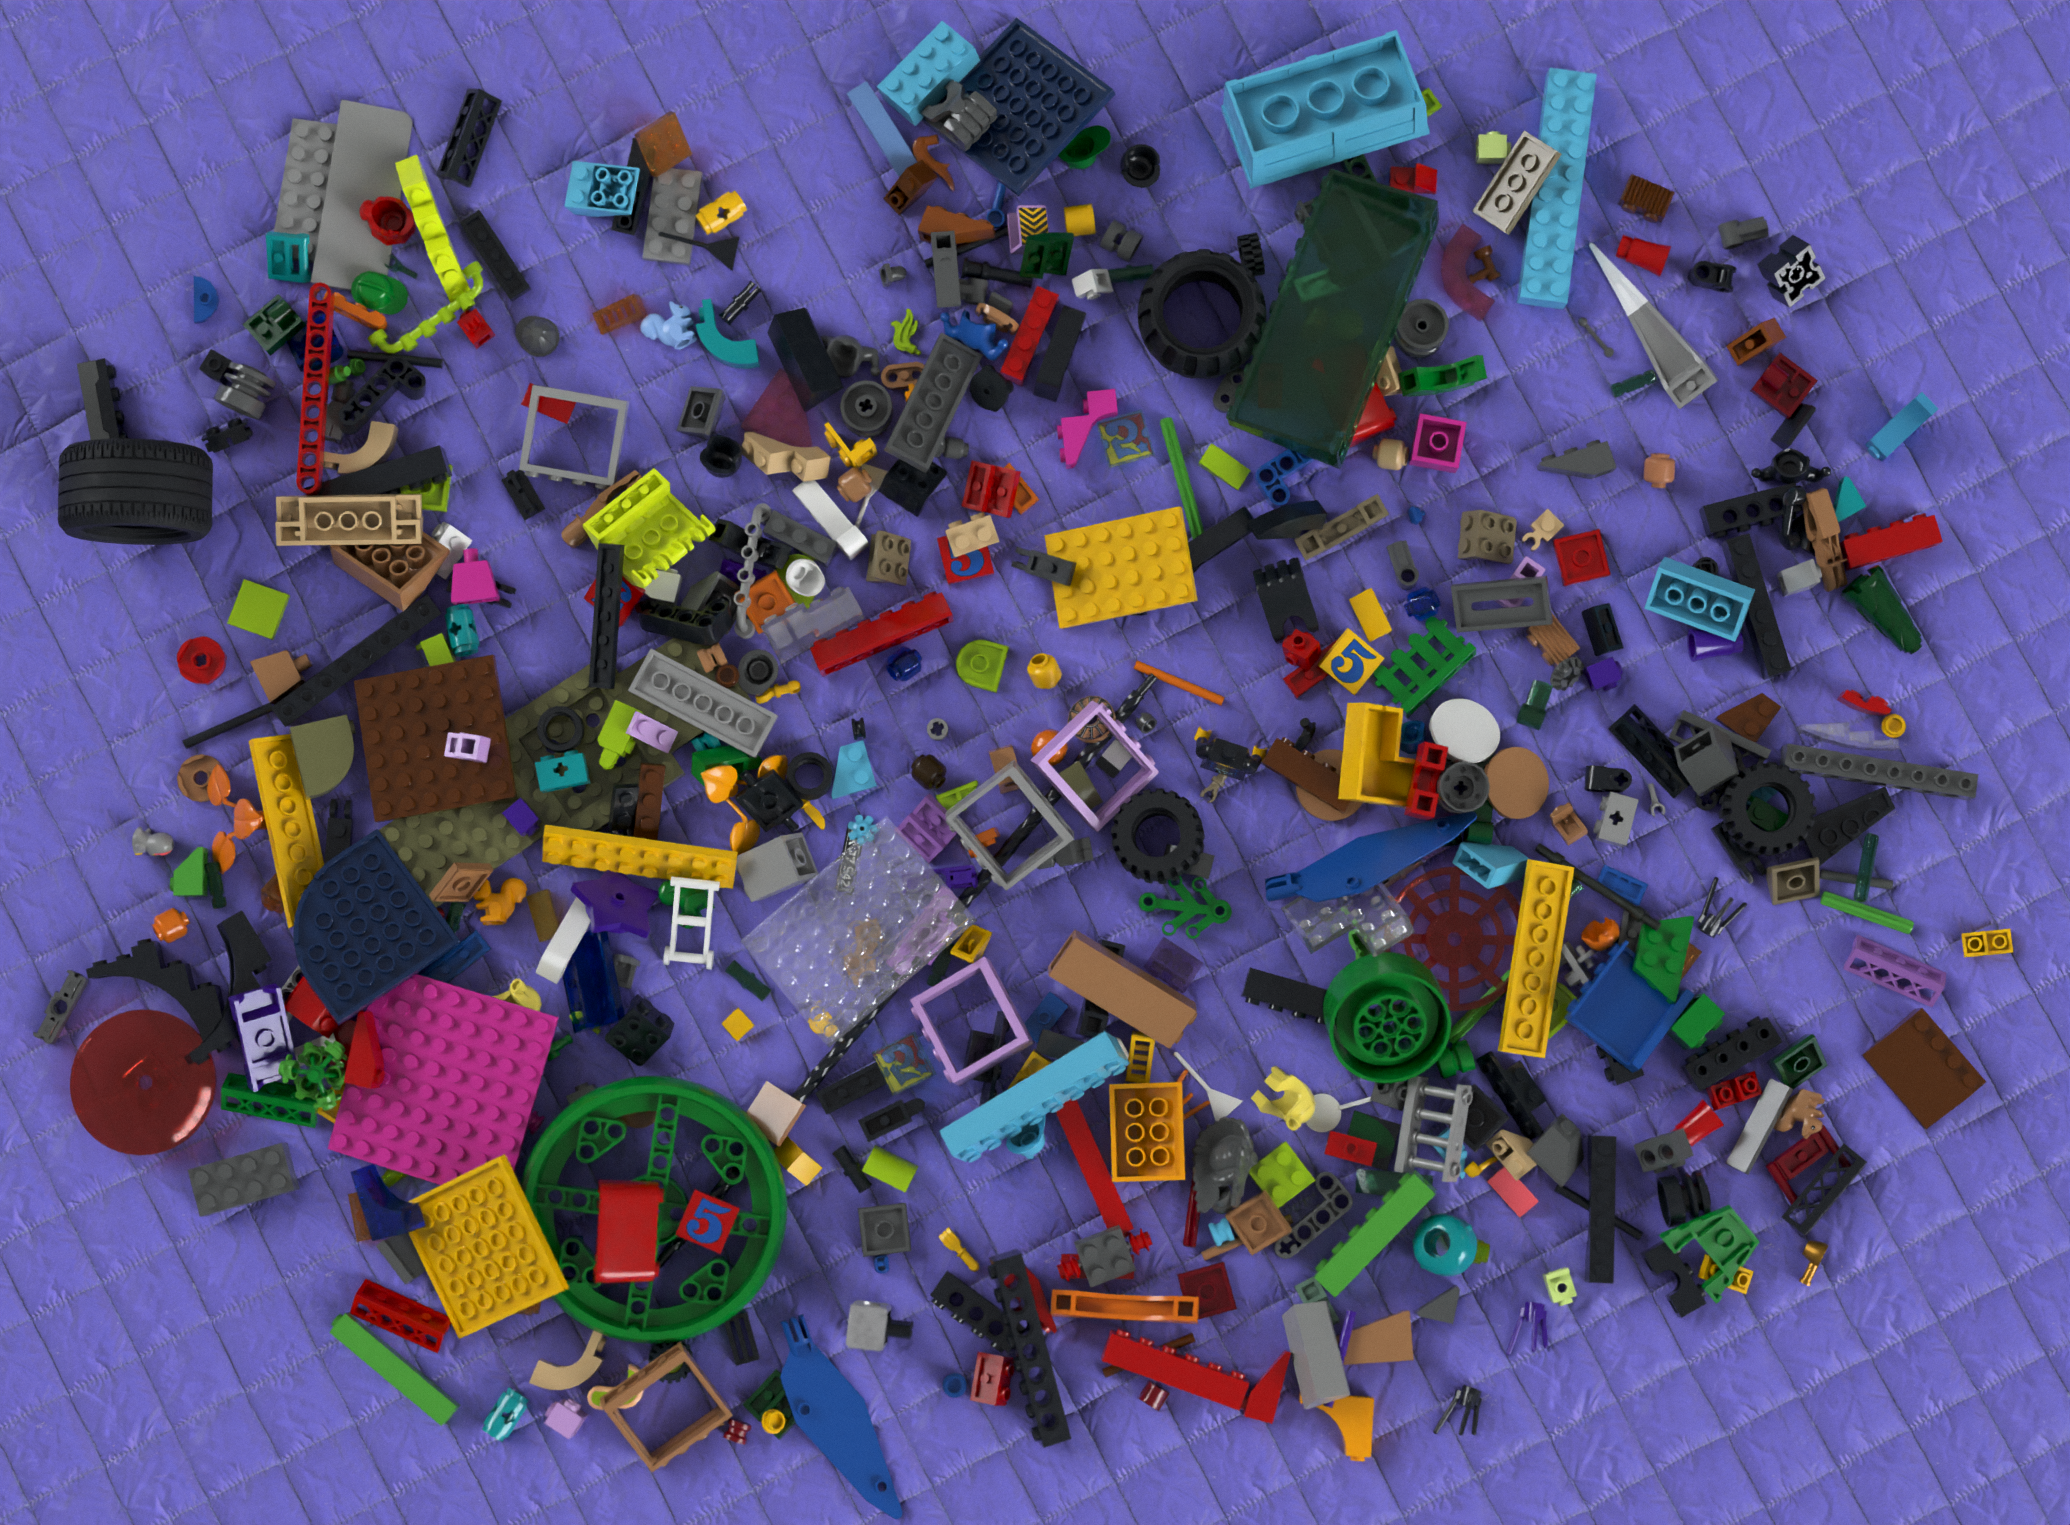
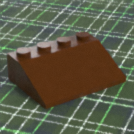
(1923, 1068)

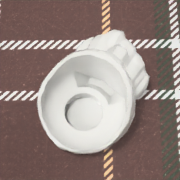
(805, 577)

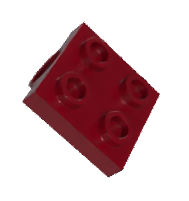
(1783, 385)

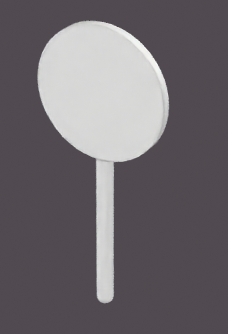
(1328, 1112)

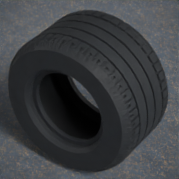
(135, 491)

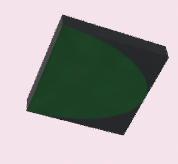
(1378, 1131)

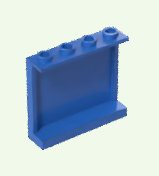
(1623, 1010)

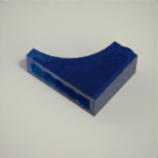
(384, 1211)

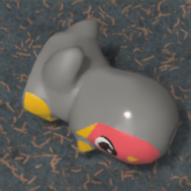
(155, 844)

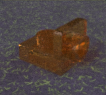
(271, 895)

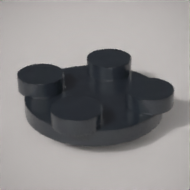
(990, 388)

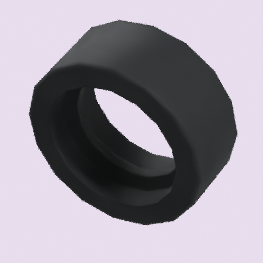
(562, 711)
(809, 758)

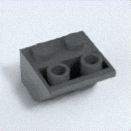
(1707, 760)

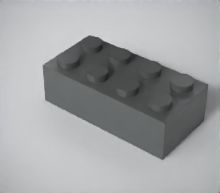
(243, 1179)

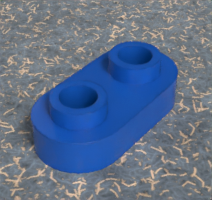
(1412, 735)

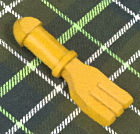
(953, 1243)

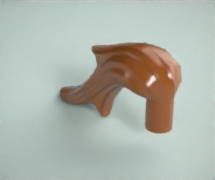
(921, 152)

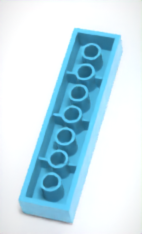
(1035, 1097)

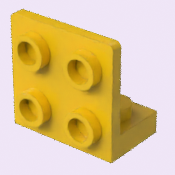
(861, 453)

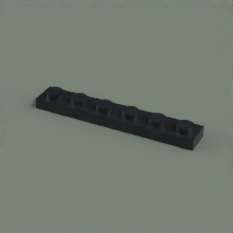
(606, 616)

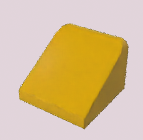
(738, 1024)

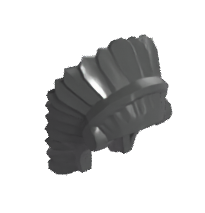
(1220, 1159)

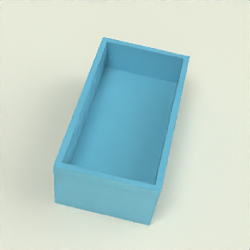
(1324, 109)

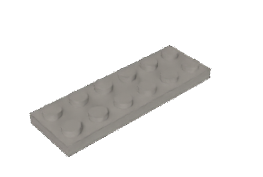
(703, 703)

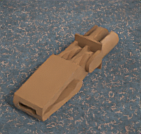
(574, 532)
(1823, 532)

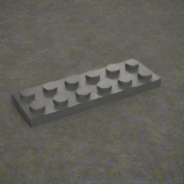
(933, 402)

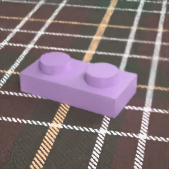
(651, 732)

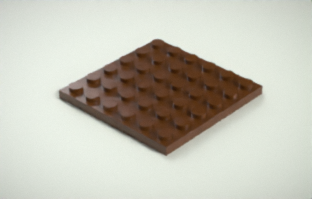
(406, 735)

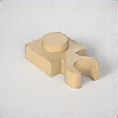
(1544, 528)

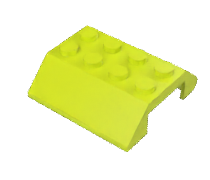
(650, 526)

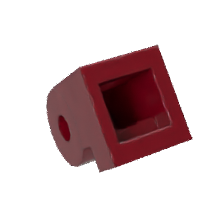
(1153, 1395)

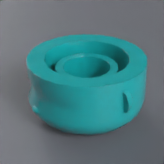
(1461, 1250)

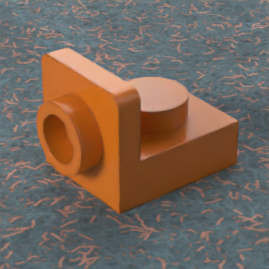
(987, 838)

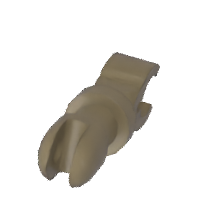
(1217, 782)

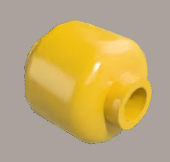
(1044, 671)

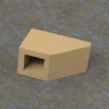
(1511, 1152)

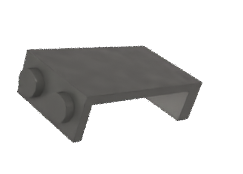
(402, 1257)

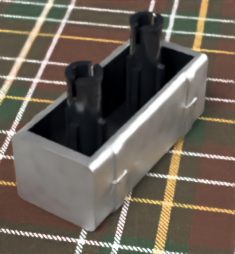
(871, 1326)

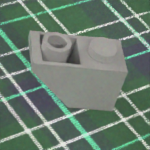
(1799, 577)

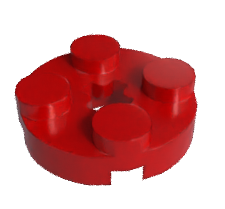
(206, 673)

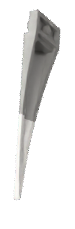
(1673, 358)

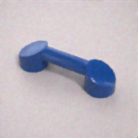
(995, 215)

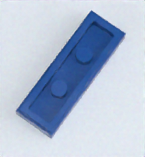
(458, 959)

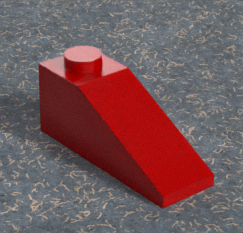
(365, 1057)
(1265, 1393)

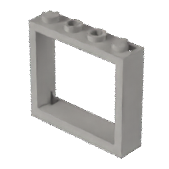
(559, 474)
(984, 858)

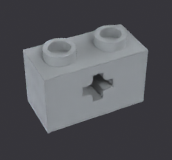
(1619, 832)

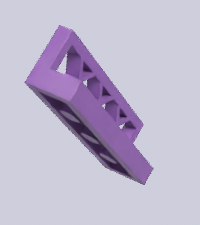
(1898, 967)

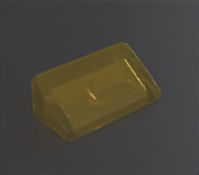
(543, 914)

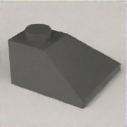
(712, 588)
(1558, 1149)

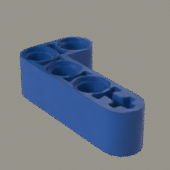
(1278, 475)

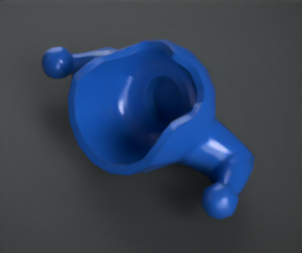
(975, 335)

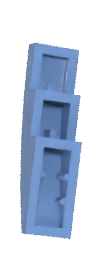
(881, 127)

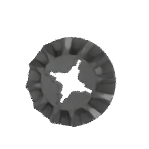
(1567, 673)

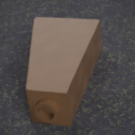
(1381, 1340)

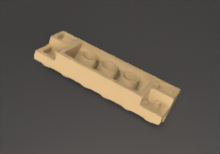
(349, 519)

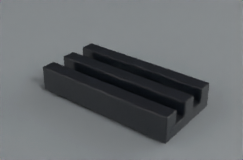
(746, 1359)

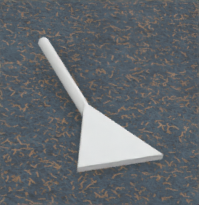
(877, 476)
(1220, 1103)

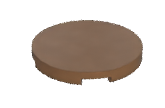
(1516, 782)
(1317, 807)

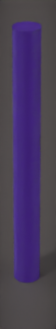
(1344, 1339)

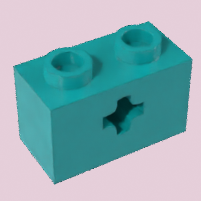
(576, 774)

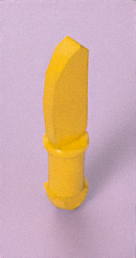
(814, 814)

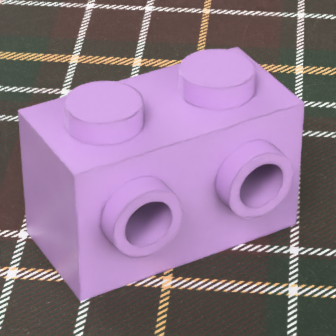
(565, 1417)

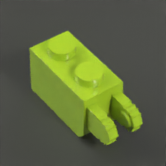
(614, 736)

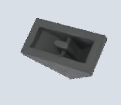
(1441, 1307)

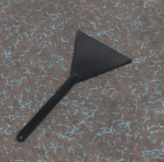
(723, 250)

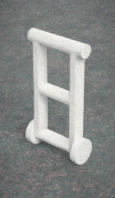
(708, 955)

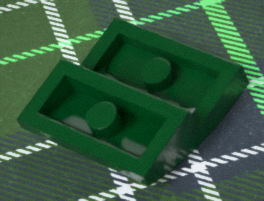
(1046, 254)
(771, 1396)

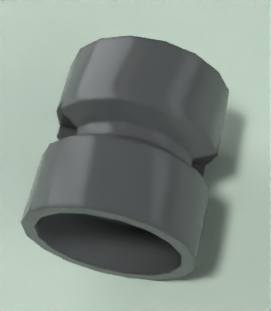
(1128, 245)

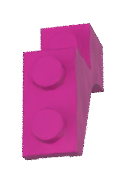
(1075, 430)

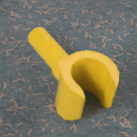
(1474, 1170)

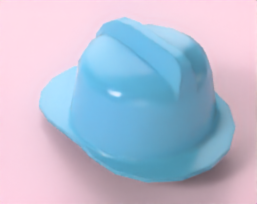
(1029, 1141)

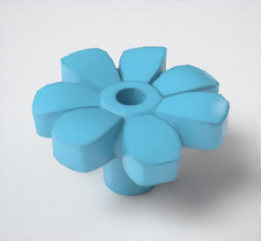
(860, 823)

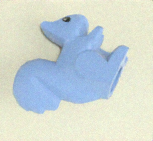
(672, 331)

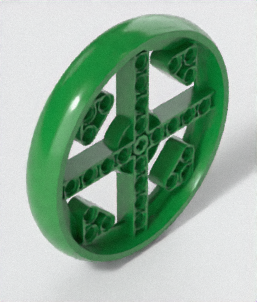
(729, 1126)

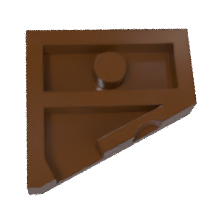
(1750, 717)

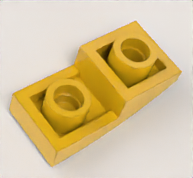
(1987, 943)
(1741, 1278)

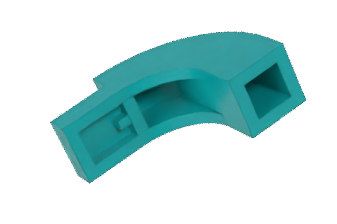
(728, 352)

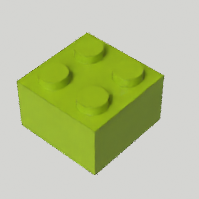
(1281, 1174)

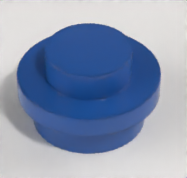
(954, 1385)

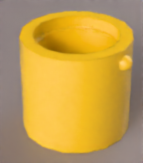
(1079, 219)

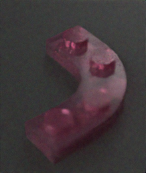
(1454, 276)

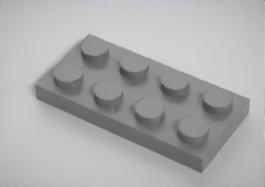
(672, 211)

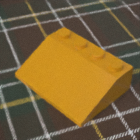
(1147, 1132)

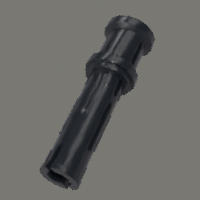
(985, 271)

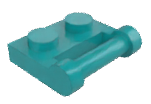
(281, 256)

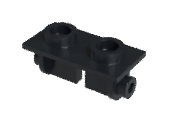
(218, 437)
(523, 493)

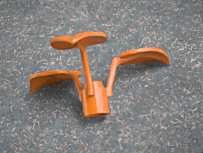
(246, 819)

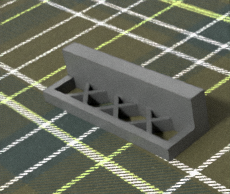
(1737, 741)

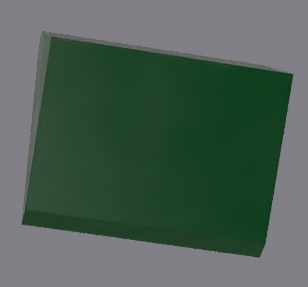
(1798, 1061)

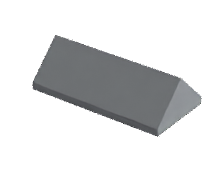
(1315, 1353)

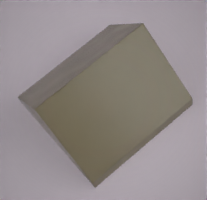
(1793, 881)

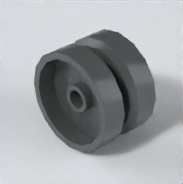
(1424, 315)
(863, 395)

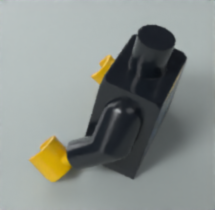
(1227, 757)

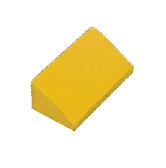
(1370, 615)

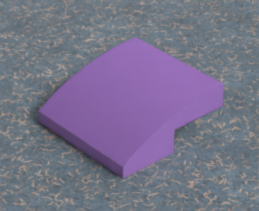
(927, 828)

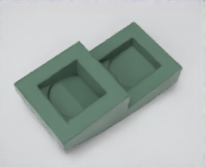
(1312, 1291)

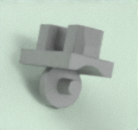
(1579, 972)

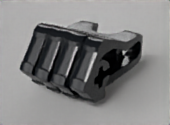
(1284, 595)

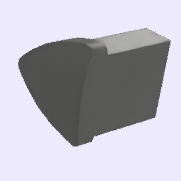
(625, 970)

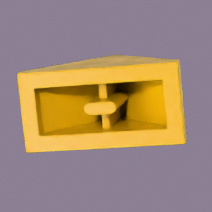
(971, 944)
(797, 1161)

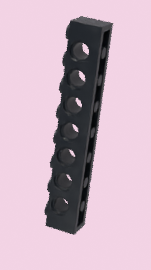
(356, 660)
(1057, 1428)

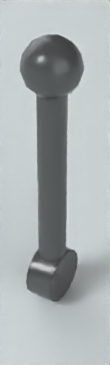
(1608, 352)

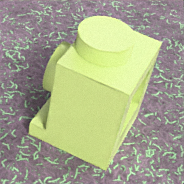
(1553, 1279)

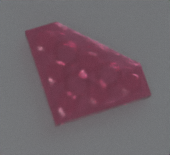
(779, 414)

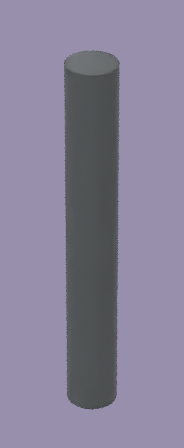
(1852, 878)

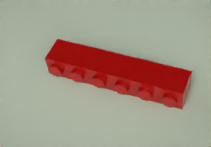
(1175, 1369)

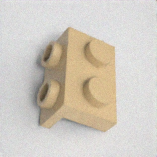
(971, 535)

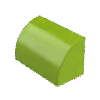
(890, 1168)

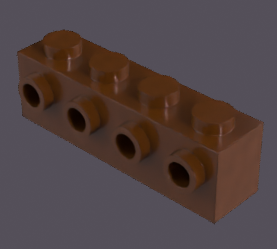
(1305, 772)

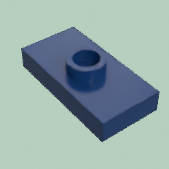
(1623, 884)
(1045, 1016)

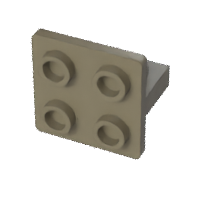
(888, 558)

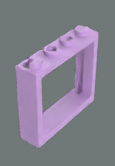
(1132, 746)
(1021, 1042)

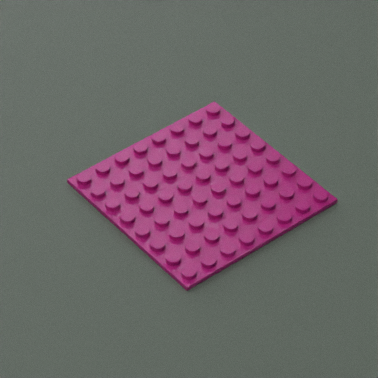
(453, 1085)

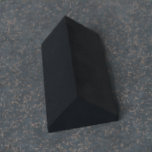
(804, 357)

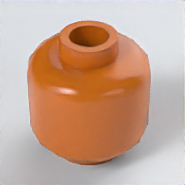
(170, 925)

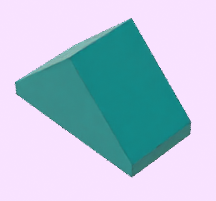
(1847, 500)

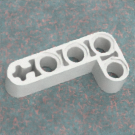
(831, 518)
(564, 942)

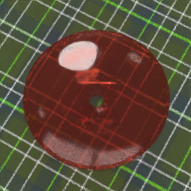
(109, 1091)

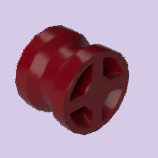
(737, 1431)

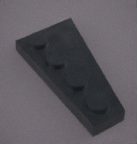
(1845, 823)

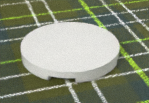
(1466, 730)

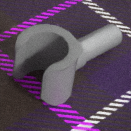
(1654, 800)

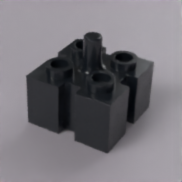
(1791, 271)

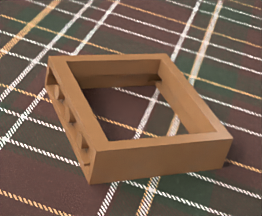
(644, 1378)

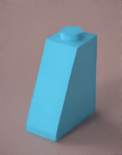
(1490, 863)

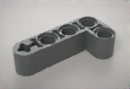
(1310, 1219)

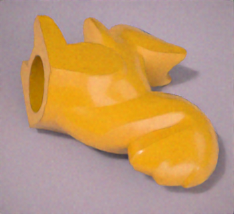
(500, 905)

